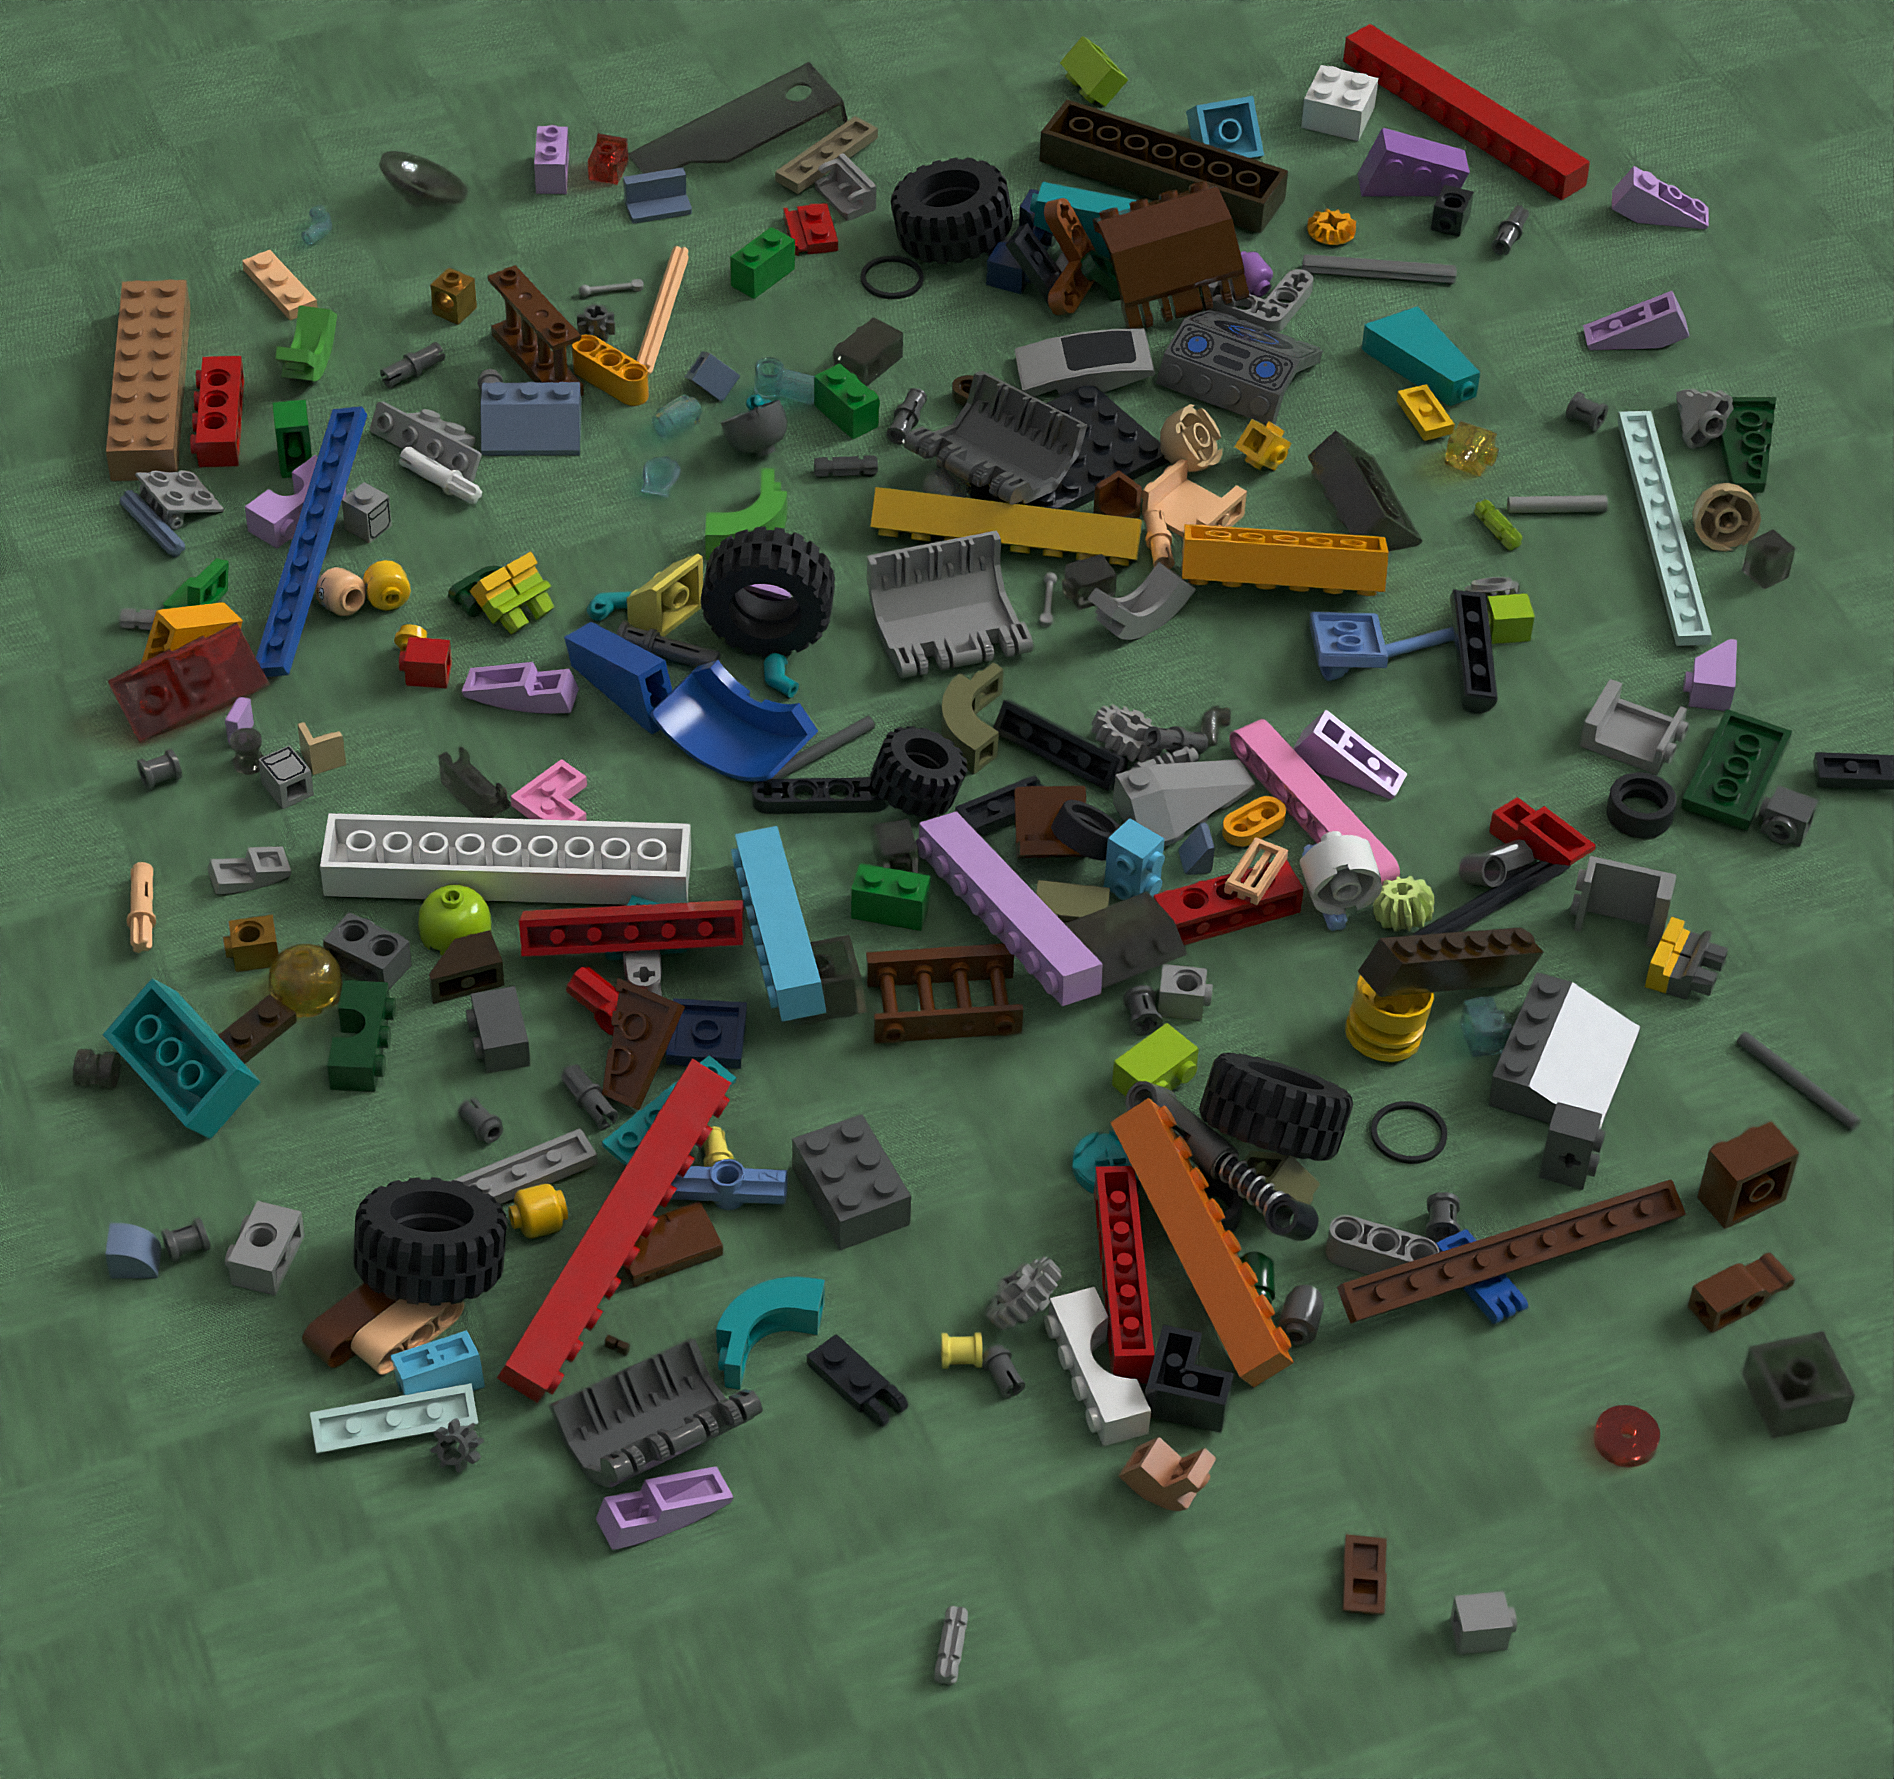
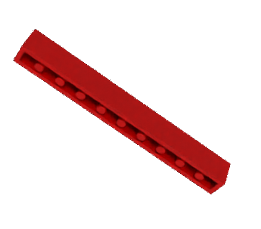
(1467, 112)
(614, 1231)

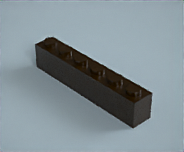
(1450, 961)

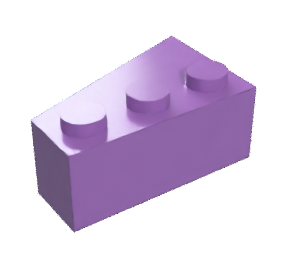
(1410, 166)

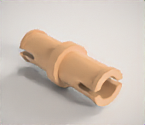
(1158, 537)

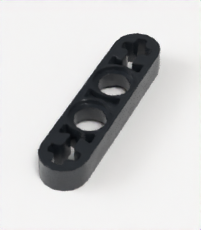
(821, 800)

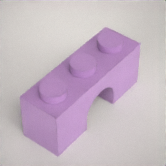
(276, 516)

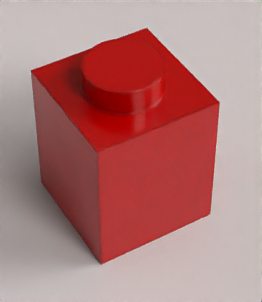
(426, 662)

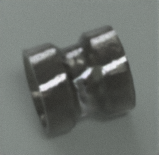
(96, 1068)

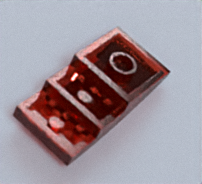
(188, 682)

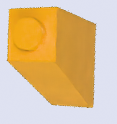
(182, 625)

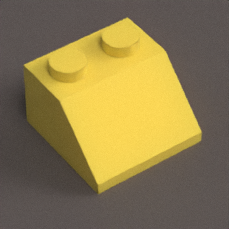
(668, 597)

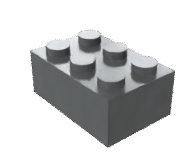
(851, 1181)

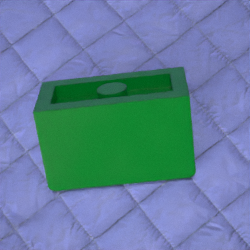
(203, 589)

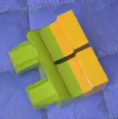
(512, 588)

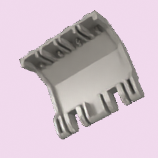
(944, 604)

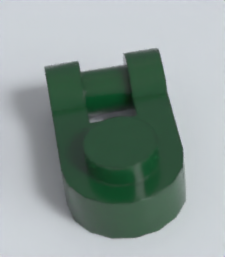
(1099, 269)
(460, 591)

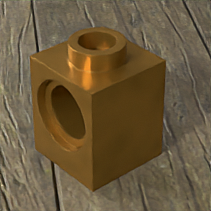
(453, 296)
(251, 943)

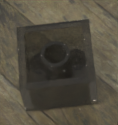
(839, 980)
(1798, 1384)

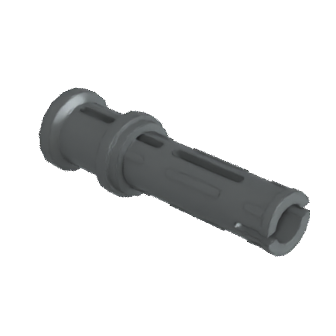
(667, 648)

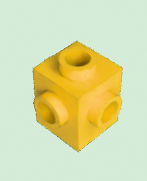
(1263, 445)

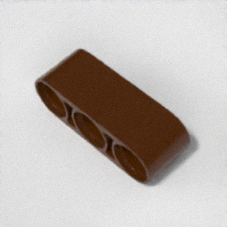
(334, 1330)

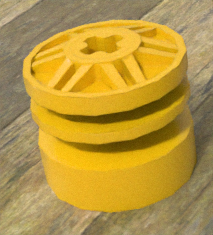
(1389, 1025)

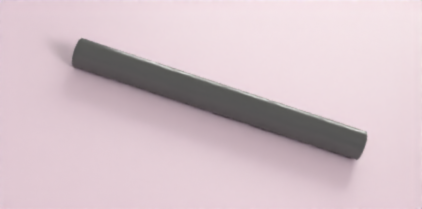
(826, 746)
(1799, 1081)

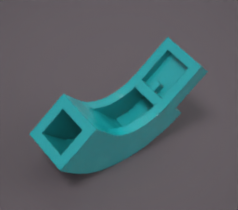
(762, 1310)

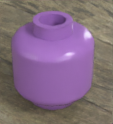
(1257, 273)

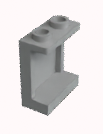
(1632, 731)

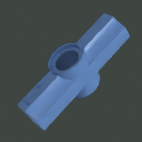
(731, 1185)

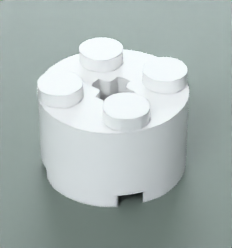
(1341, 873)

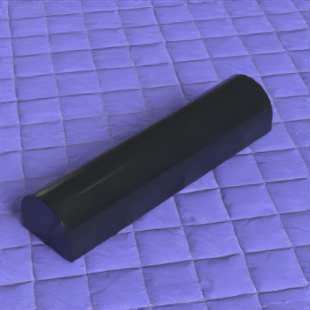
(1473, 651)
(1059, 745)

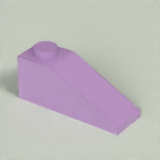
(1641, 326)
(1345, 756)

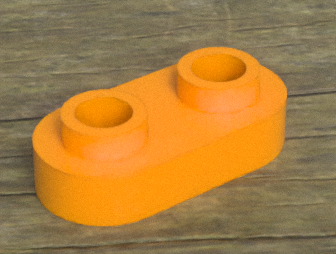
(1249, 821)

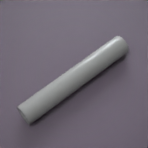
(1557, 504)

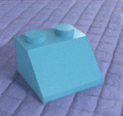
(1228, 126)

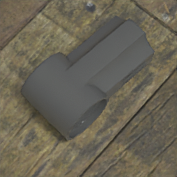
(1495, 865)

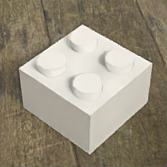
(1339, 102)

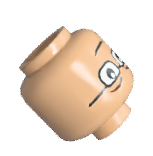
(340, 591)

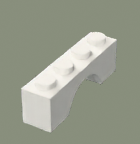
(1113, 1403)

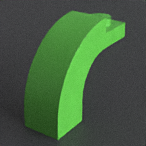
(310, 346)
(767, 511)

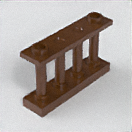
(538, 353)
(943, 965)

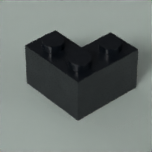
(1181, 1388)

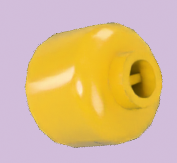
(386, 585)
(538, 1210)

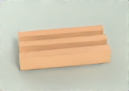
(1247, 889)

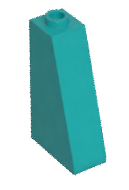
(1085, 205)
(1422, 354)

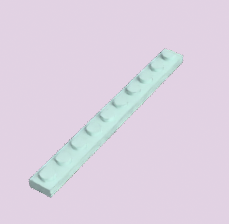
(1664, 529)

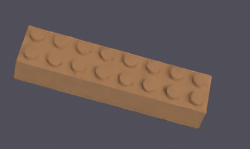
(148, 378)

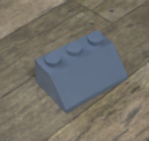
(530, 419)

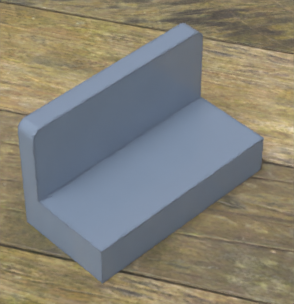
(656, 195)

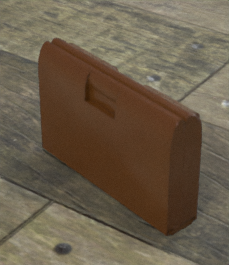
(675, 1243)

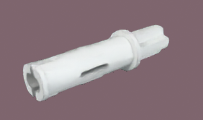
(450, 481)

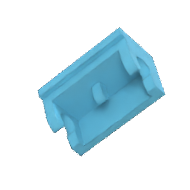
(439, 1365)

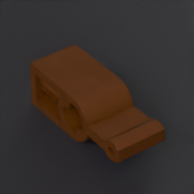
(1738, 1291)

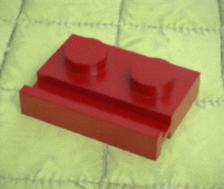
(811, 229)

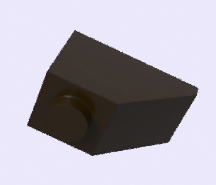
(466, 968)

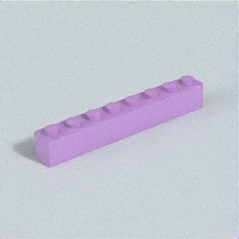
(1010, 909)

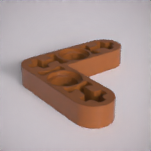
(1064, 226)

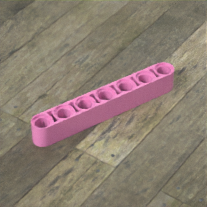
(1302, 790)

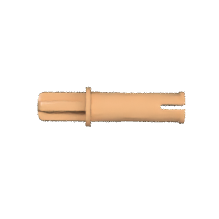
(141, 915)

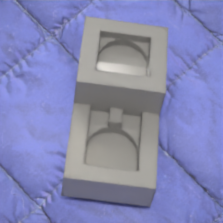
(258, 869)

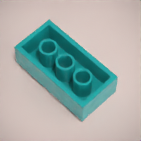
(181, 1058)

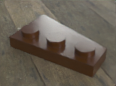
(640, 1038)

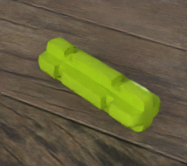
(1498, 524)

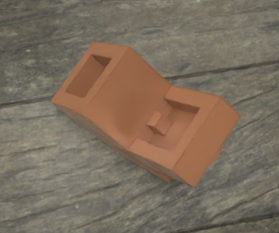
(1164, 1476)

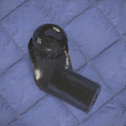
(1210, 721)

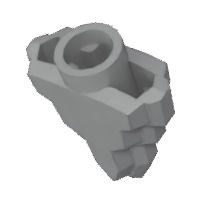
(1703, 415)

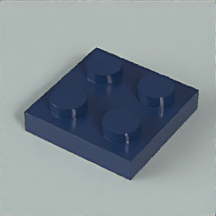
(707, 1030)

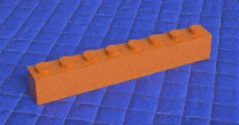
(1203, 1243)

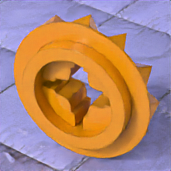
(1320, 227)

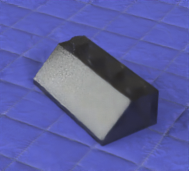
(1361, 493)

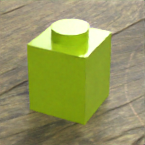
(1510, 618)

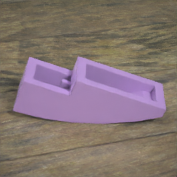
(522, 688)
(662, 1506)

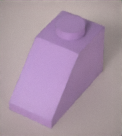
(1713, 678)

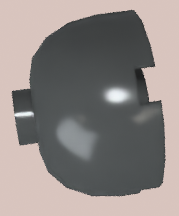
(756, 429)

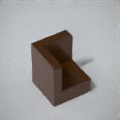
(1118, 496)

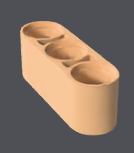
(400, 1329)

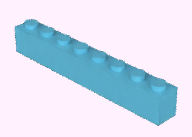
(777, 925)

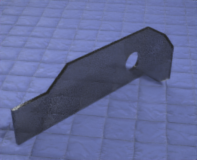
(743, 123)

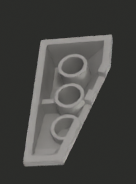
(1179, 794)

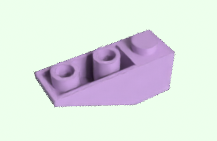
(1651, 201)

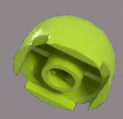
(452, 914)

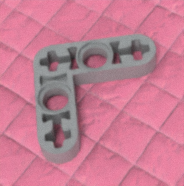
(1269, 312)

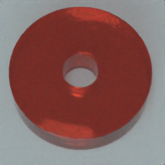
(1623, 1450)

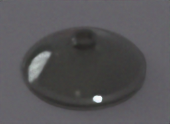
(422, 180)

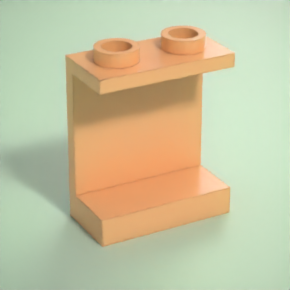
(1190, 503)

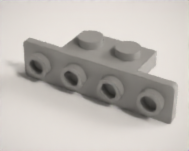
(428, 435)

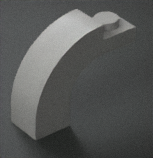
(1146, 607)

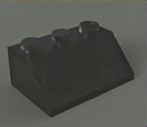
(1129, 937)

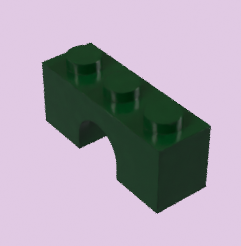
(358, 1060)

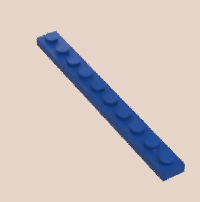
(310, 541)

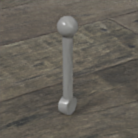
(635, 285)
(1046, 618)

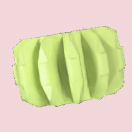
(1404, 904)

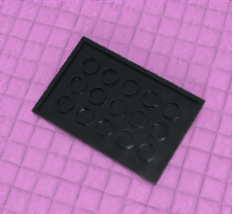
(1109, 445)

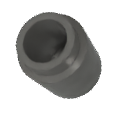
(1302, 1314)

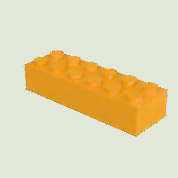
(1284, 559)

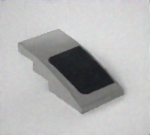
(1085, 359)

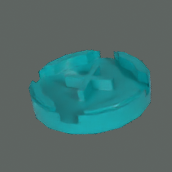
(1097, 1151)

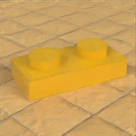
(1425, 412)

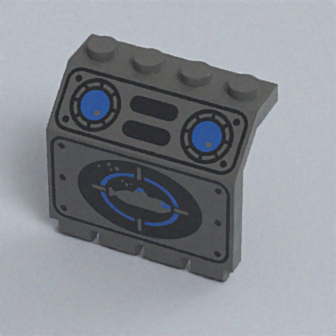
(1234, 364)

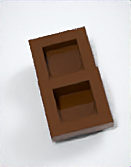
(1364, 1575)

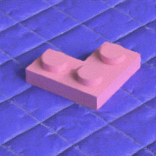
(550, 793)

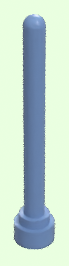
(1398, 648)

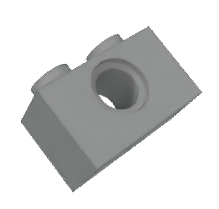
(265, 1247)

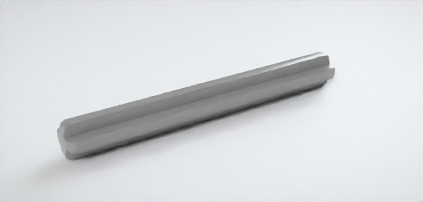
(1379, 268)

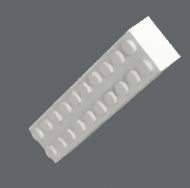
(506, 858)

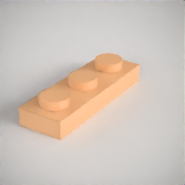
(278, 283)

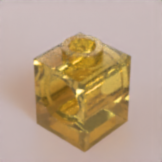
(1471, 449)

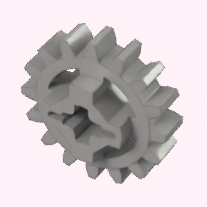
(1124, 732)
(1023, 1293)

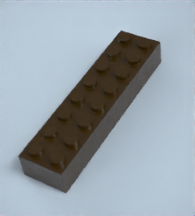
(1159, 161)

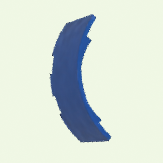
(729, 730)

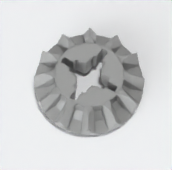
(1494, 586)

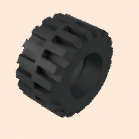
(918, 771)

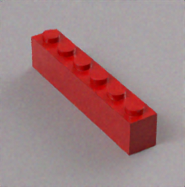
(632, 928)

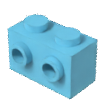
(1134, 861)

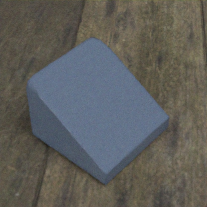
(1197, 851)

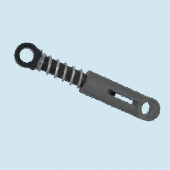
(1221, 1162)

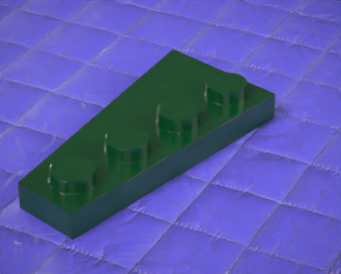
(1748, 442)

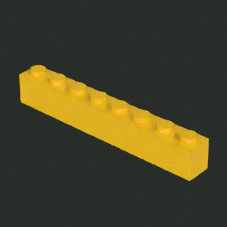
(1016, 524)

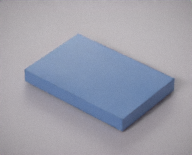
(1348, 640)

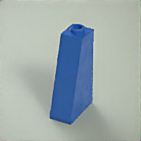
(620, 671)

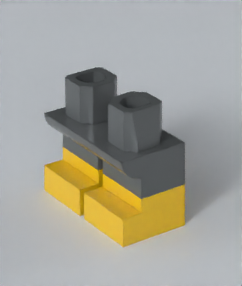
(1679, 962)

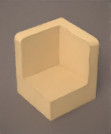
(323, 751)

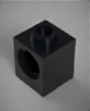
(1452, 210)

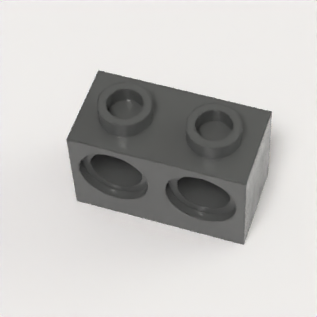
(368, 950)

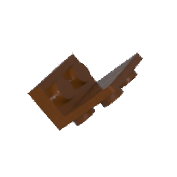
(1034, 815)

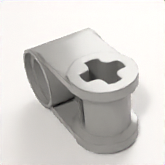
(643, 969)

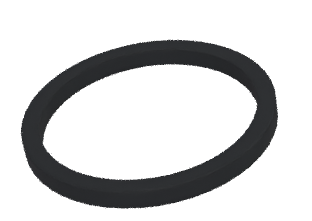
(886, 295)
(1403, 1158)

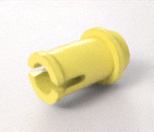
(716, 1147)

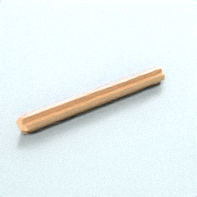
(663, 307)

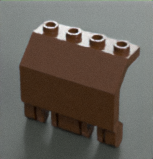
(1172, 252)

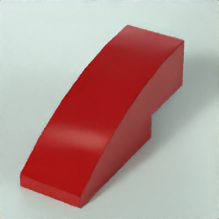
(1543, 832)

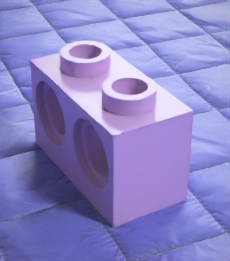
(551, 160)

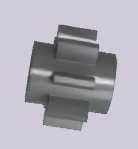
(596, 322)
(447, 1441)

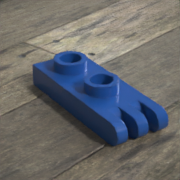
(1494, 1296)

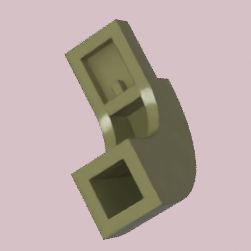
(959, 720)

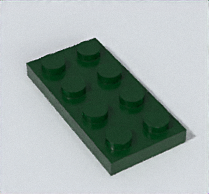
(1736, 769)

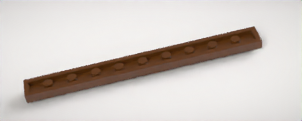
(1510, 1251)

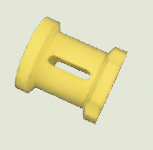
(961, 1350)

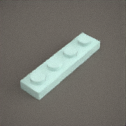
(392, 1418)

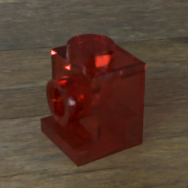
(608, 159)

